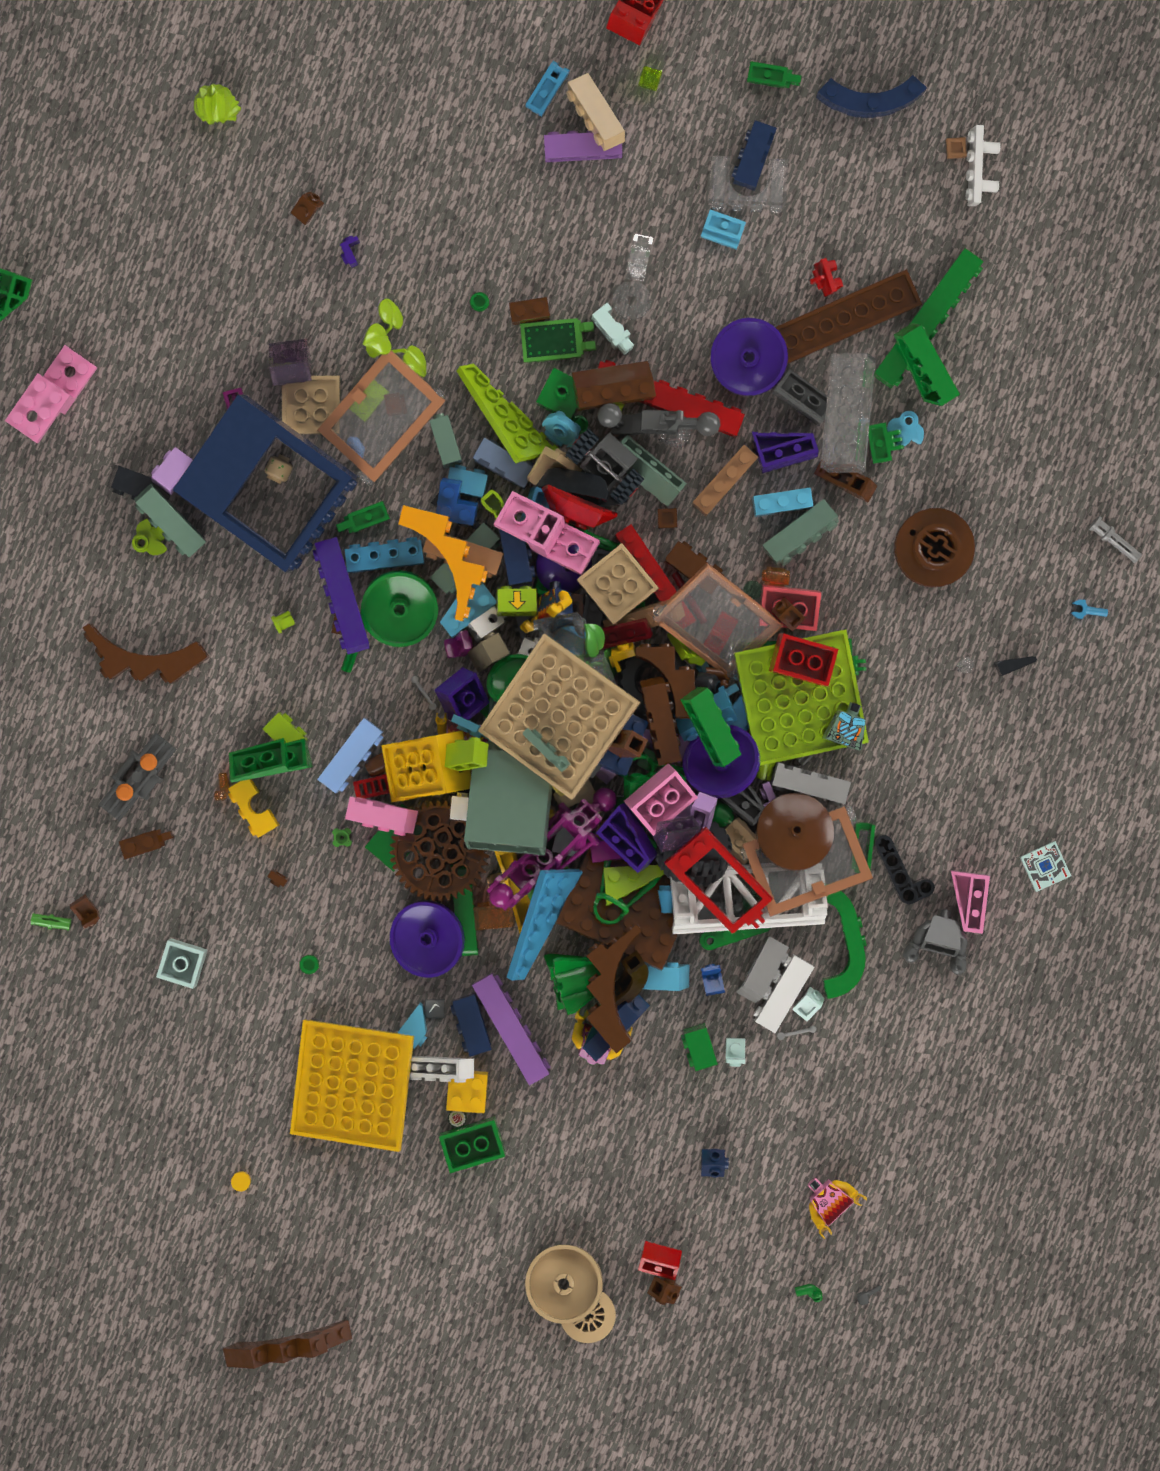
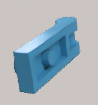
(547, 89)

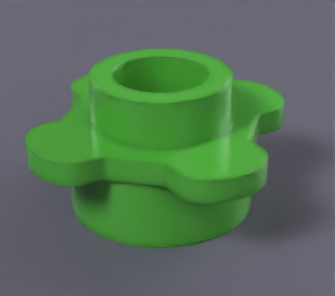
(338, 841)

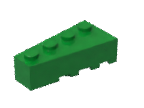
(925, 365)

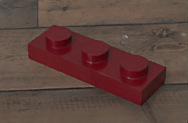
(626, 633)

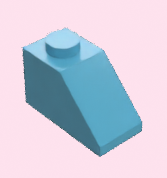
(416, 1026)

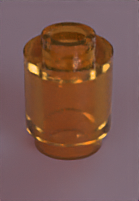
(776, 576)

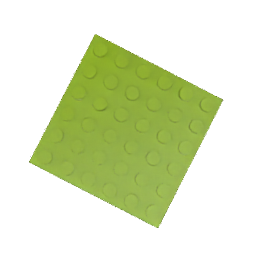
(792, 714)

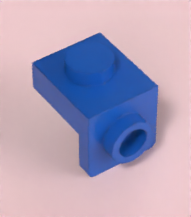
(712, 979)

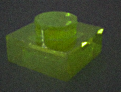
(650, 78)

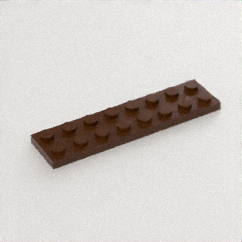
(849, 315)

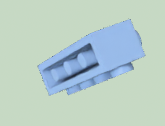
(350, 755)

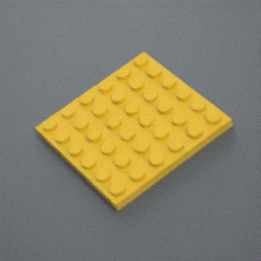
(352, 1085)

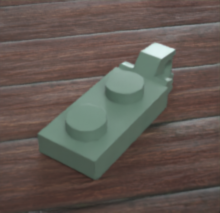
(547, 750)

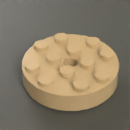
(584, 1281)

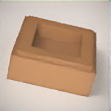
(956, 148)

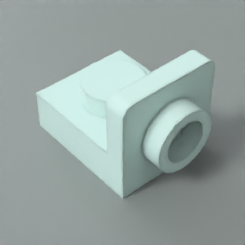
(809, 1004)
(735, 1051)

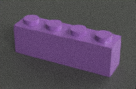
(576, 147)

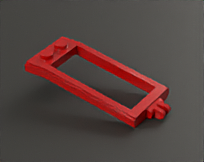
(692, 853)

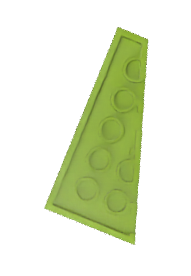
(505, 418)

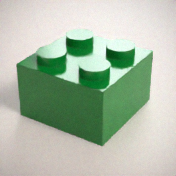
(700, 1047)

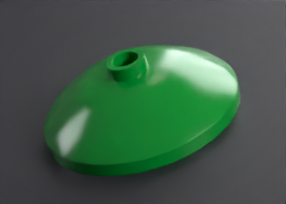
(503, 673)

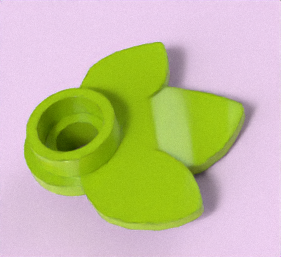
(152, 537)

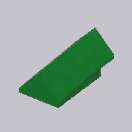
(269, 759)

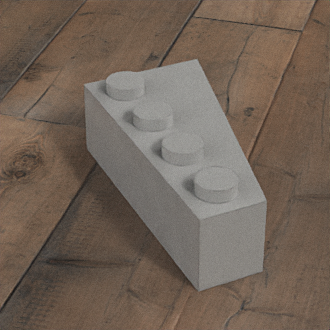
(810, 783)

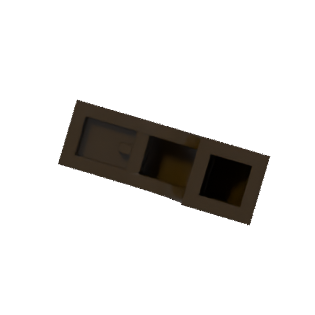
(632, 979)

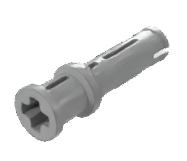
(1106, 535)

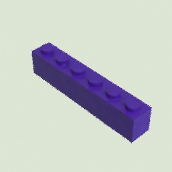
(341, 595)

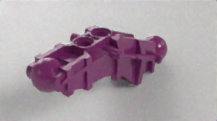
(587, 814)

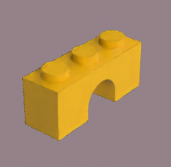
(259, 822)

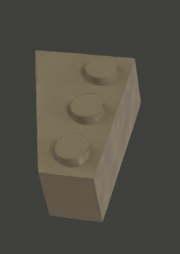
(488, 651)

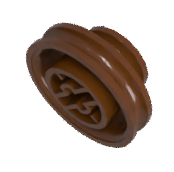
(918, 564)

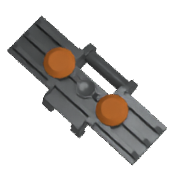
(142, 781)

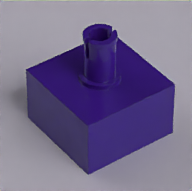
(462, 694)

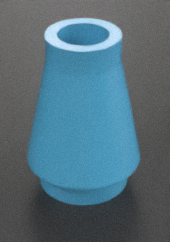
(665, 899)

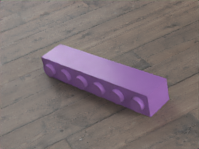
(511, 1029)

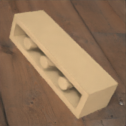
(596, 112)

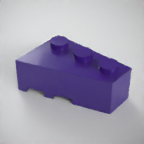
(783, 450)
(627, 838)

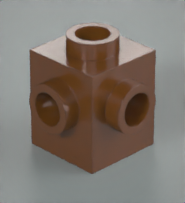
(664, 1290)

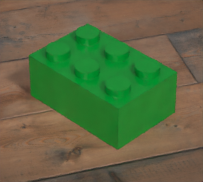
(472, 1144)

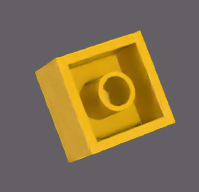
(468, 1095)

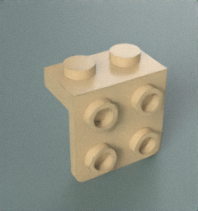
(550, 459)

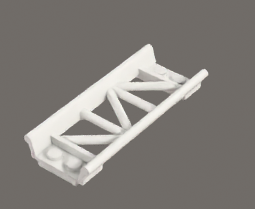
(687, 910)

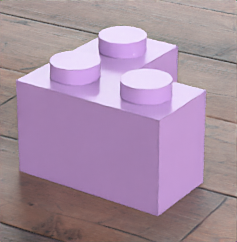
(171, 470)
(702, 810)

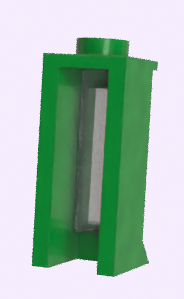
(865, 835)

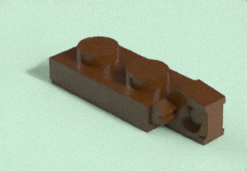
(144, 843)

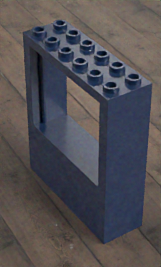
(231, 458)

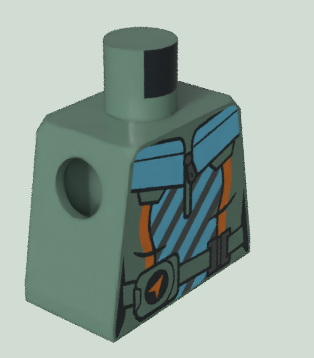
(847, 728)

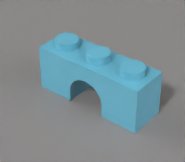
(782, 501)

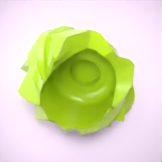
(216, 104)

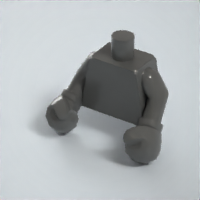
(942, 937)

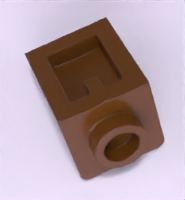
(788, 614)

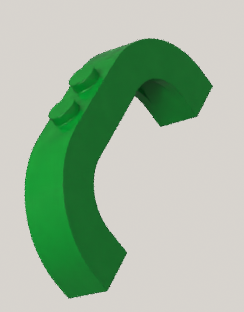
(855, 943)

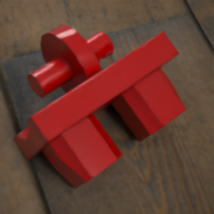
(823, 277)

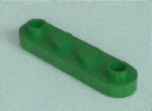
(723, 938)

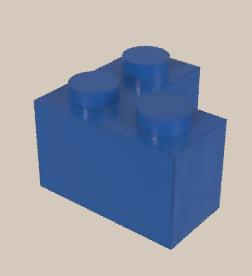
(451, 505)

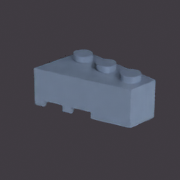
(500, 462)

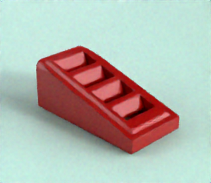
(371, 780)

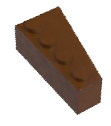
(660, 720)

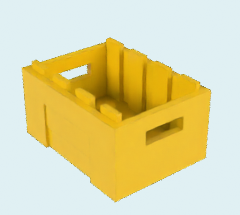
(406, 772)

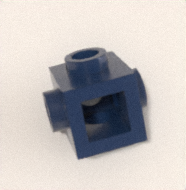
(713, 1162)

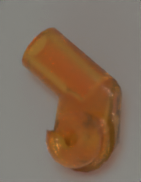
(224, 785)

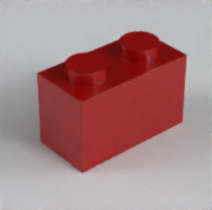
(660, 1260)

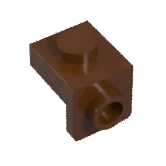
(307, 207)
(85, 911)

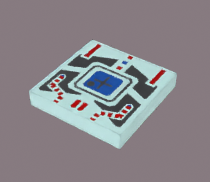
(1045, 866)

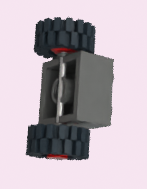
(608, 461)

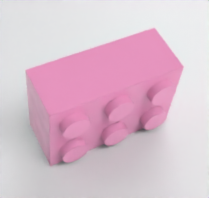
(660, 798)

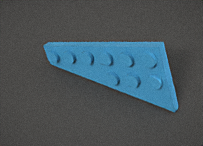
(543, 911)

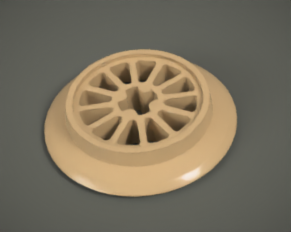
(600, 1331)

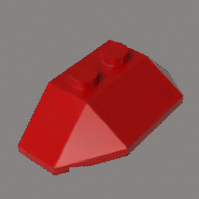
(575, 509)

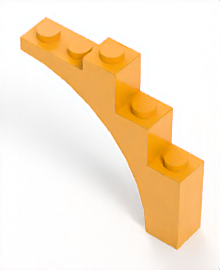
(465, 574)

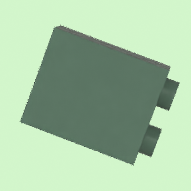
(507, 806)

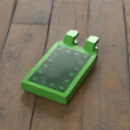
(555, 340)

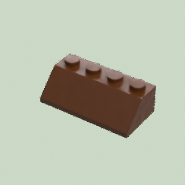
(613, 385)

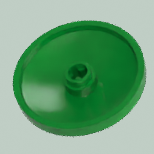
(399, 608)

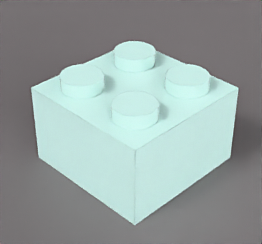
(181, 963)

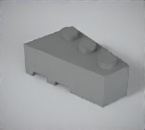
(763, 970)

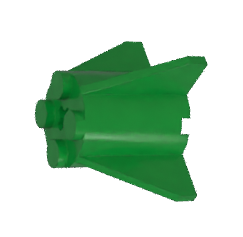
(571, 980)

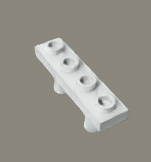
(976, 184)

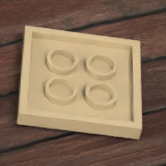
(310, 403)
(617, 584)

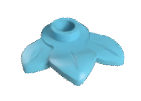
(908, 431)

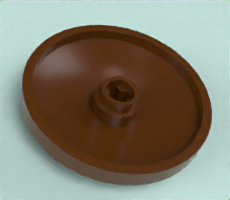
(782, 844)

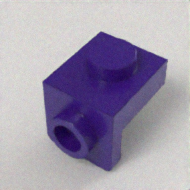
(348, 256)

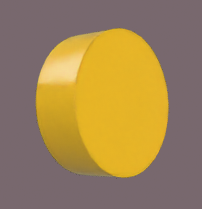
(241, 1181)

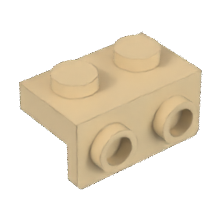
(739, 834)

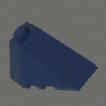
(629, 1012)

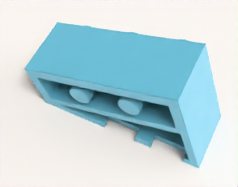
(480, 604)
(672, 977)

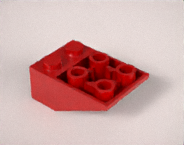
(633, 18)

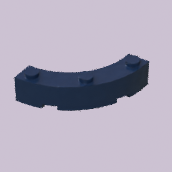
(870, 104)

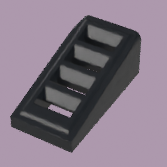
(1007, 666)

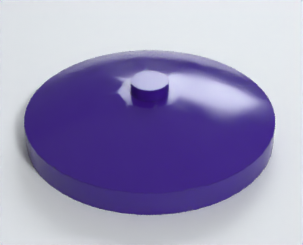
(749, 356)
(717, 780)
(427, 939)

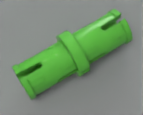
(51, 921)

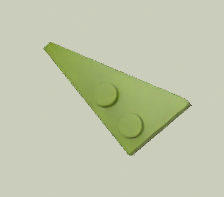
(623, 880)

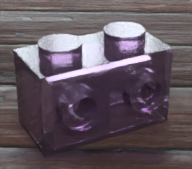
(675, 832)

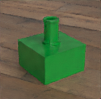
(558, 394)

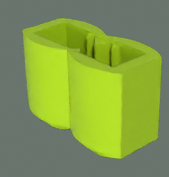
(493, 503)

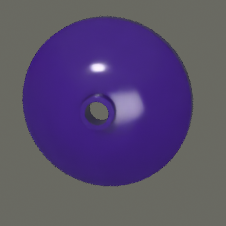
(550, 571)

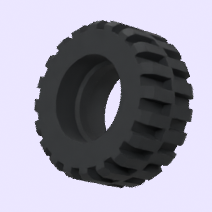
(628, 675)
(708, 868)

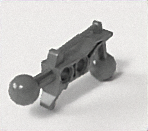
(655, 422)

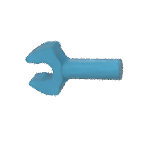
(1088, 610)

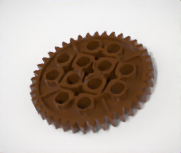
(431, 882)

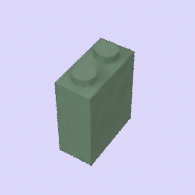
(446, 440)

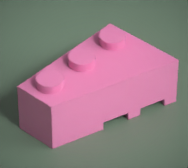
(382, 815)
(971, 898)

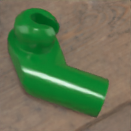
(811, 1290)

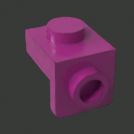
(459, 645)

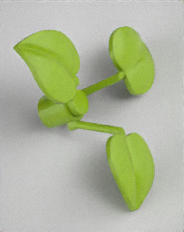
(378, 343)

